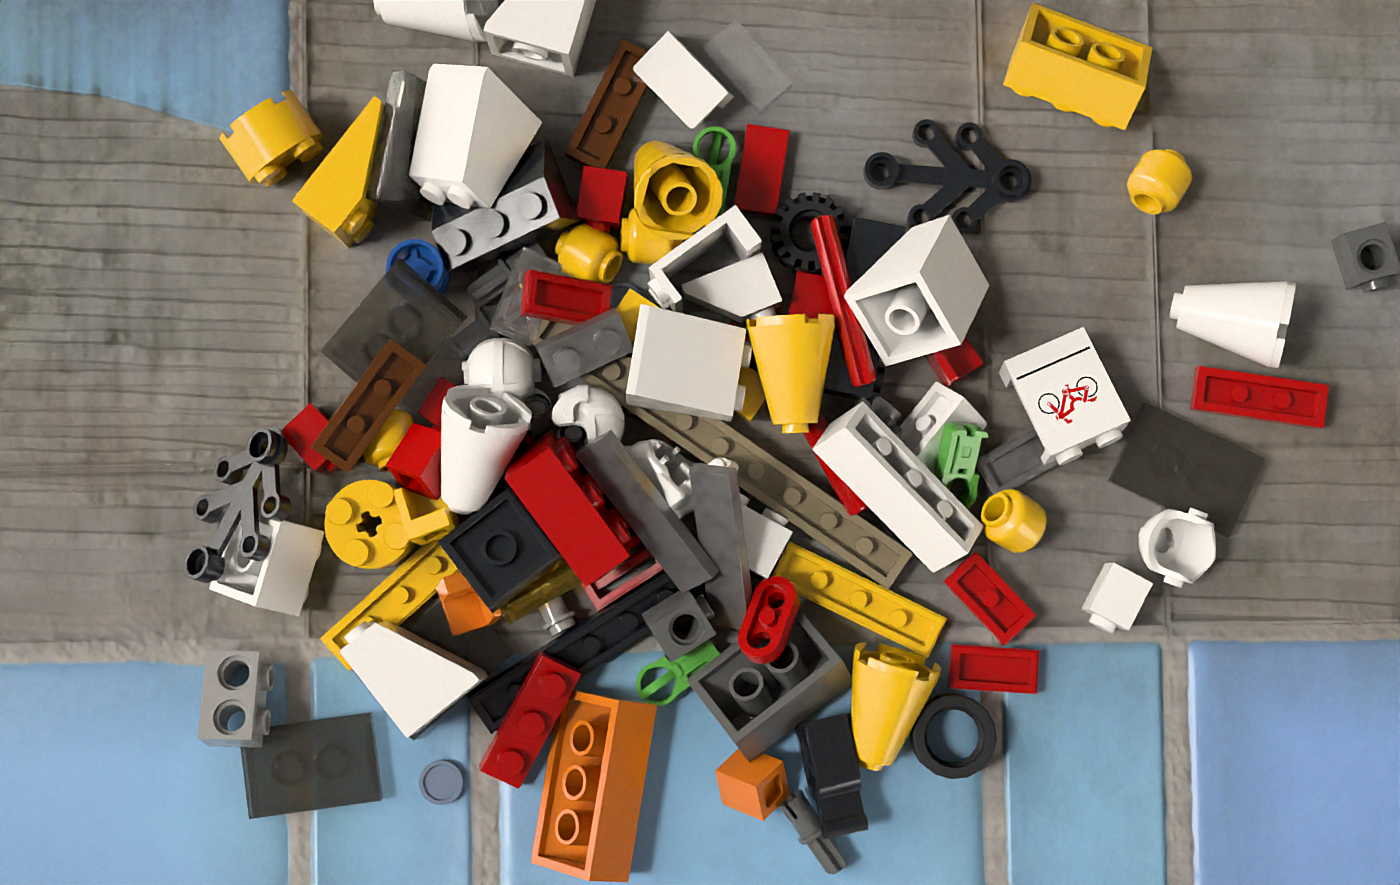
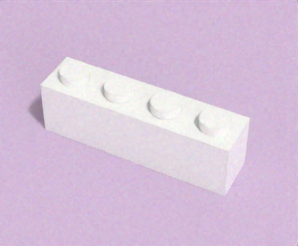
(898, 487)

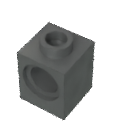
(1376, 241)
(680, 641)

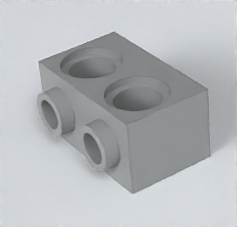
(222, 700)

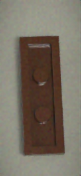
(609, 109)
(368, 405)

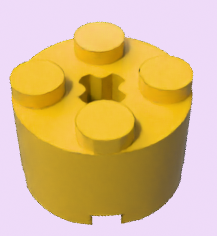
(272, 138)
(346, 521)

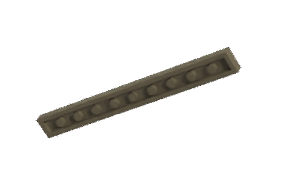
(761, 476)

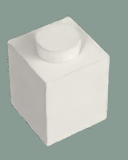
(1116, 598)

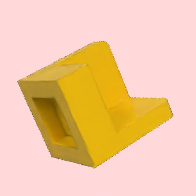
(424, 517)

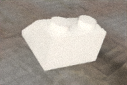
(279, 579)

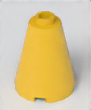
(674, 191)
(792, 365)
(886, 700)

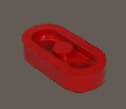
(767, 622)

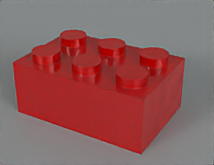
(569, 507)

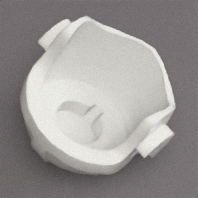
(503, 367)
(591, 409)
(1178, 545)

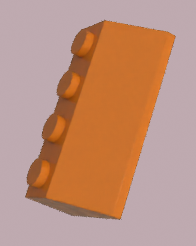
(594, 786)

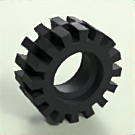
(789, 215)

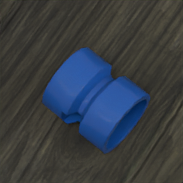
(424, 260)

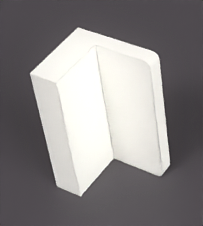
(682, 80)
(926, 422)

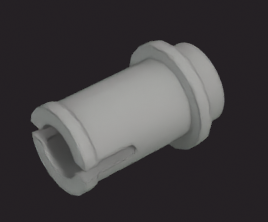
(557, 616)

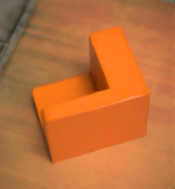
(463, 606)
(753, 786)

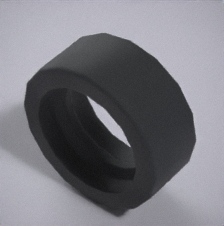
(985, 744)

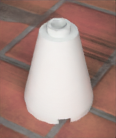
(445, 17)
(1238, 317)
(477, 443)

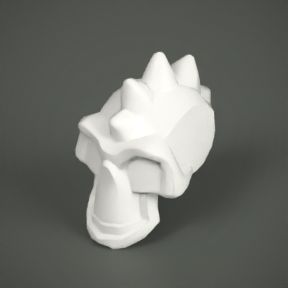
(670, 472)

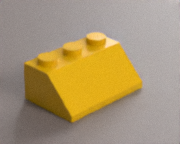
(1078, 67)

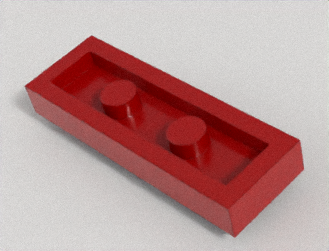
(1259, 397)
(529, 720)

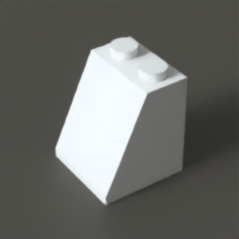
(540, 32)
(469, 136)
(919, 293)
(687, 364)
(408, 673)

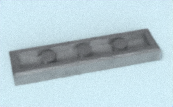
(646, 511)
(723, 539)

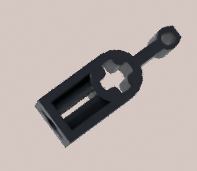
(832, 774)

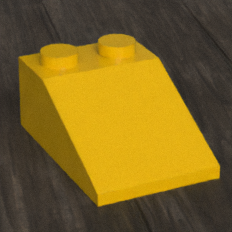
(338, 187)

